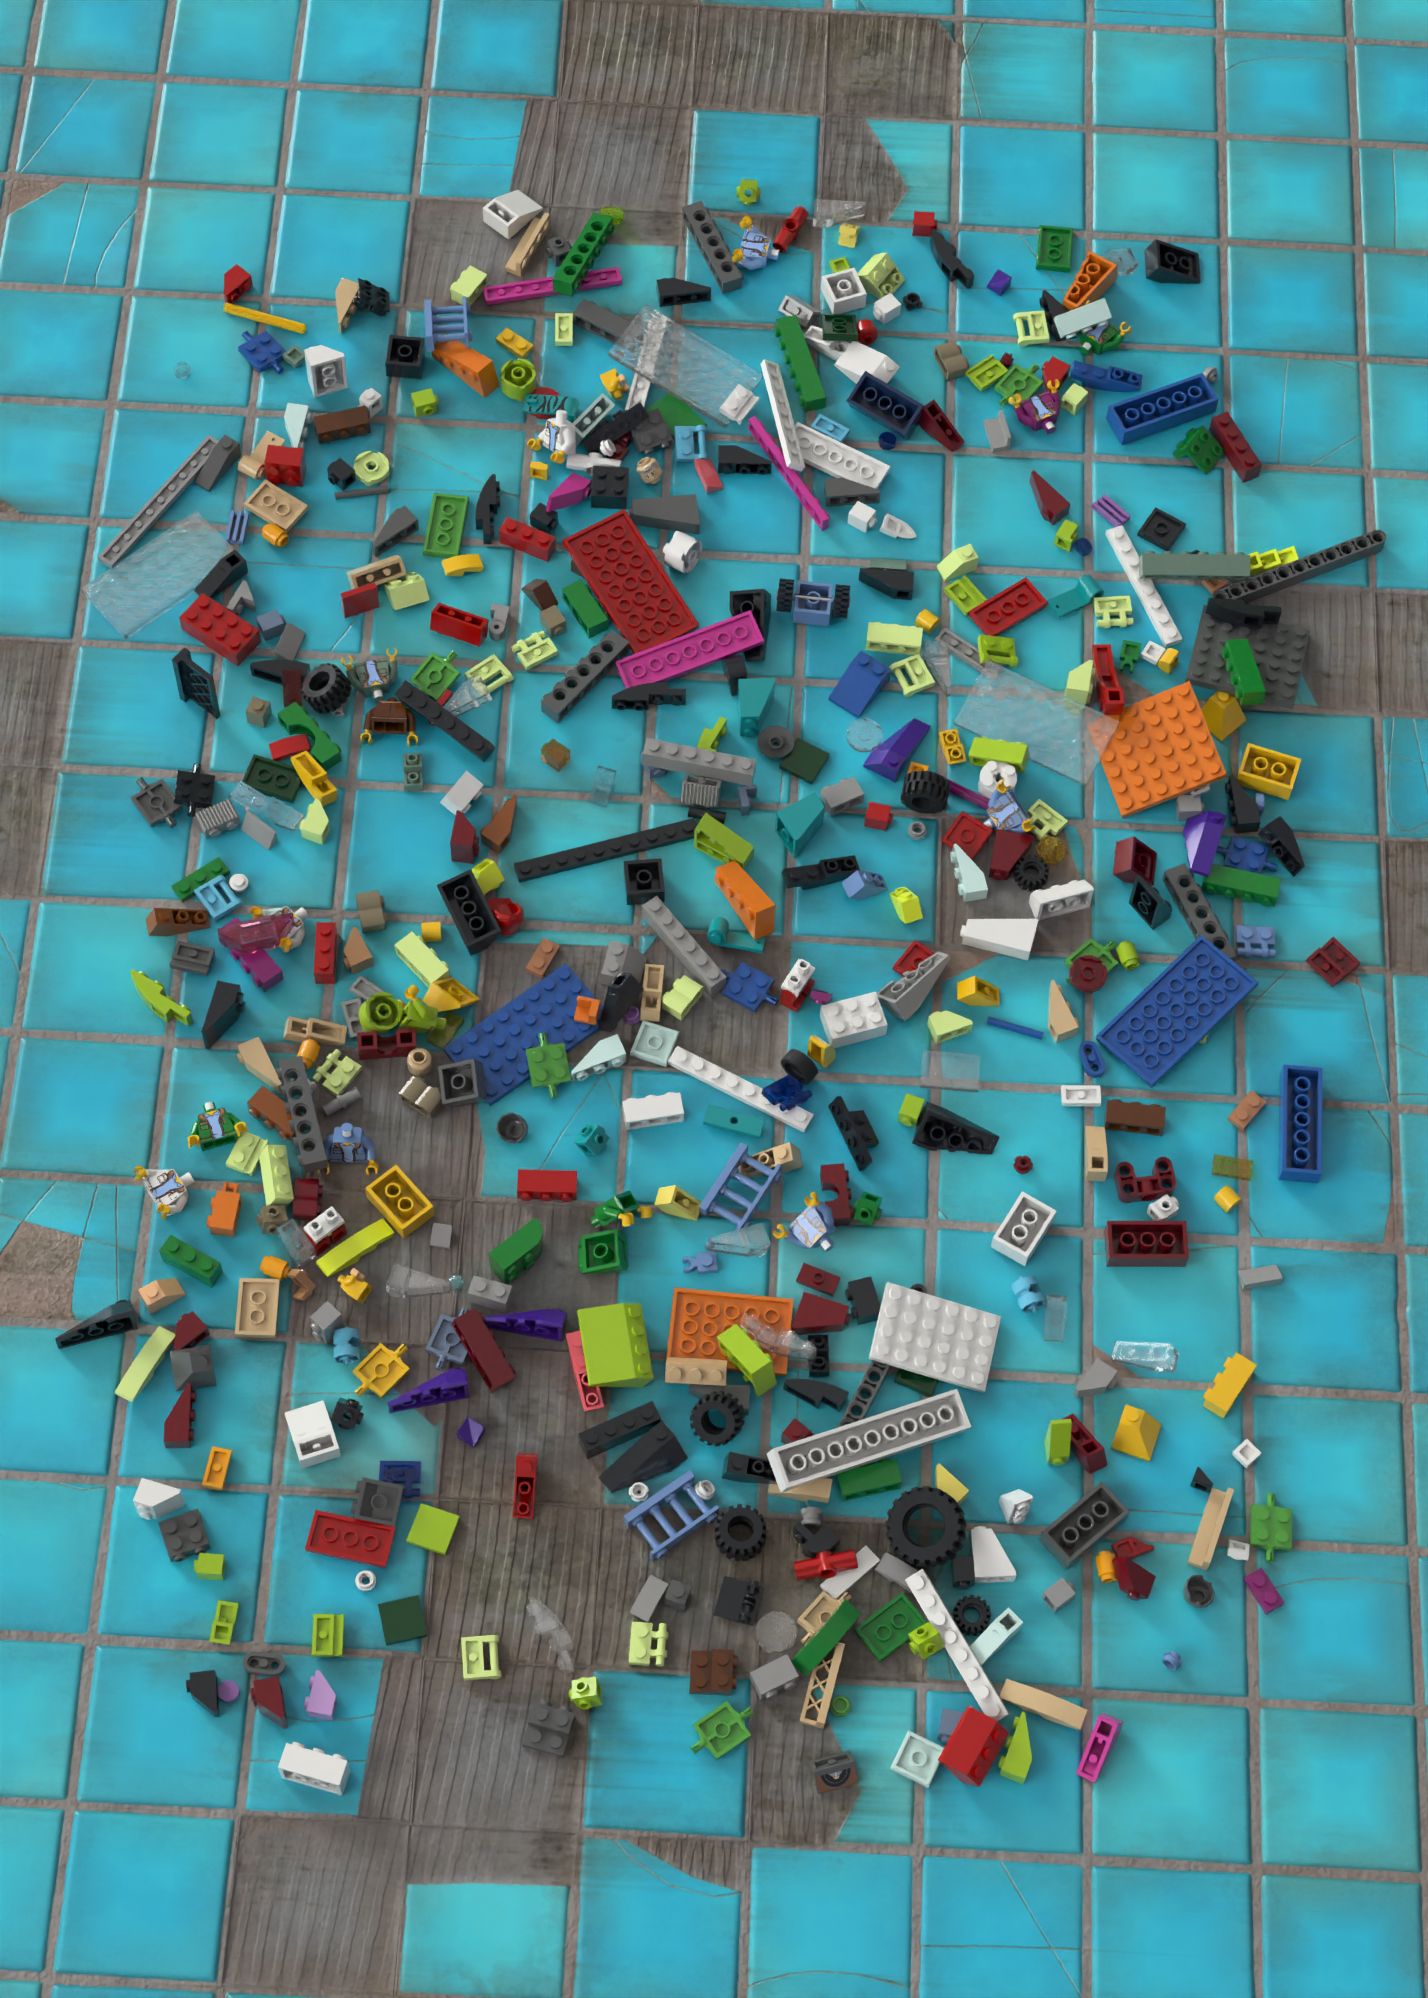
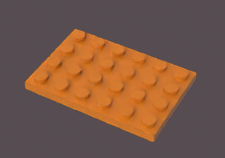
(705, 1314)

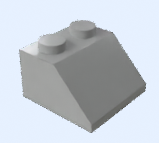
(622, 958)

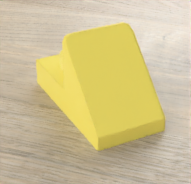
(848, 235)

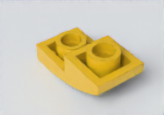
(459, 564)
(952, 747)

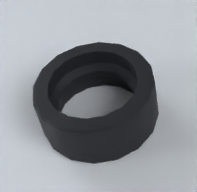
(799, 1066)

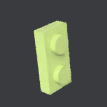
(563, 329)

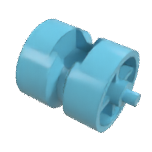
(1029, 1297)
(346, 1349)

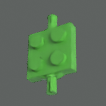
(1018, 381)
(436, 675)
(1094, 949)
(548, 1065)
(1270, 1527)
(721, 1730)

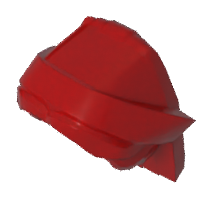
(507, 914)

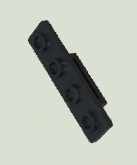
(616, 427)
(855, 1131)

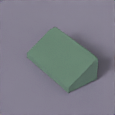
(895, 565)

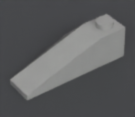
(909, 992)

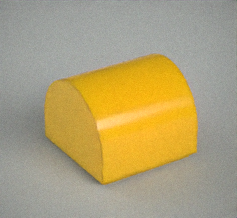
(927, 621)
(1169, 660)
(431, 931)
(1227, 1198)

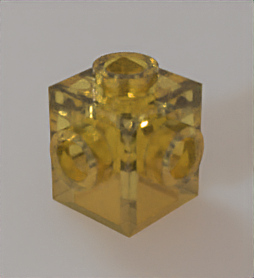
(1051, 849)

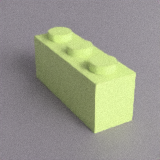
(894, 638)
(421, 959)
(276, 1175)

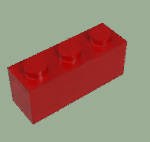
(527, 539)
(459, 624)
(325, 952)
(547, 1185)

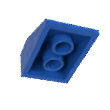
(860, 684)

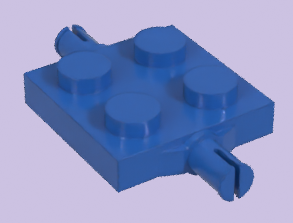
(262, 352)
(1246, 855)
(749, 987)

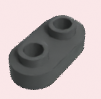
(265, 1662)

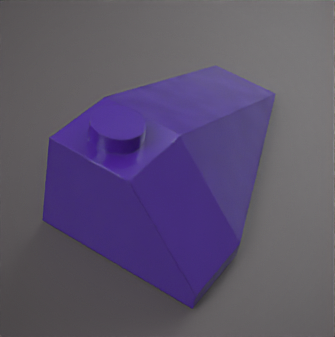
(1202, 839)

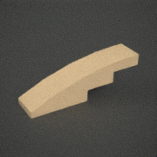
(1044, 1704)

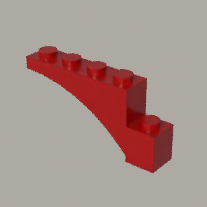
(1109, 692)

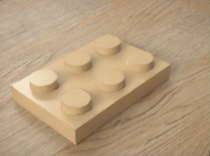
(275, 506)
(257, 1308)

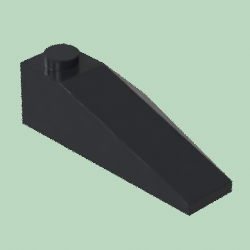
(760, 605)
(948, 1131)
(108, 1322)
(650, 1456)

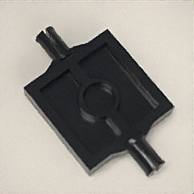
(194, 789)

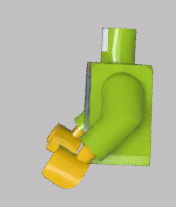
(418, 1015)

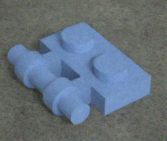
(1257, 937)

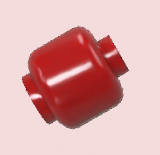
(866, 331)

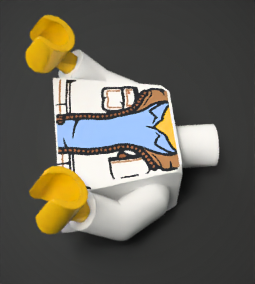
(557, 436)
(165, 1189)

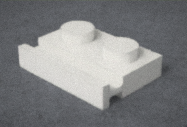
(739, 404)

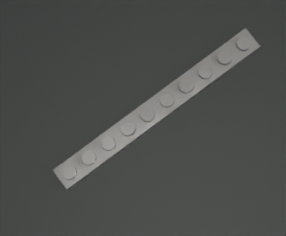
(157, 504)

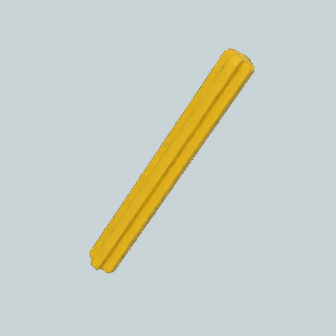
(265, 318)

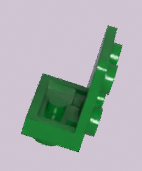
(1200, 448)

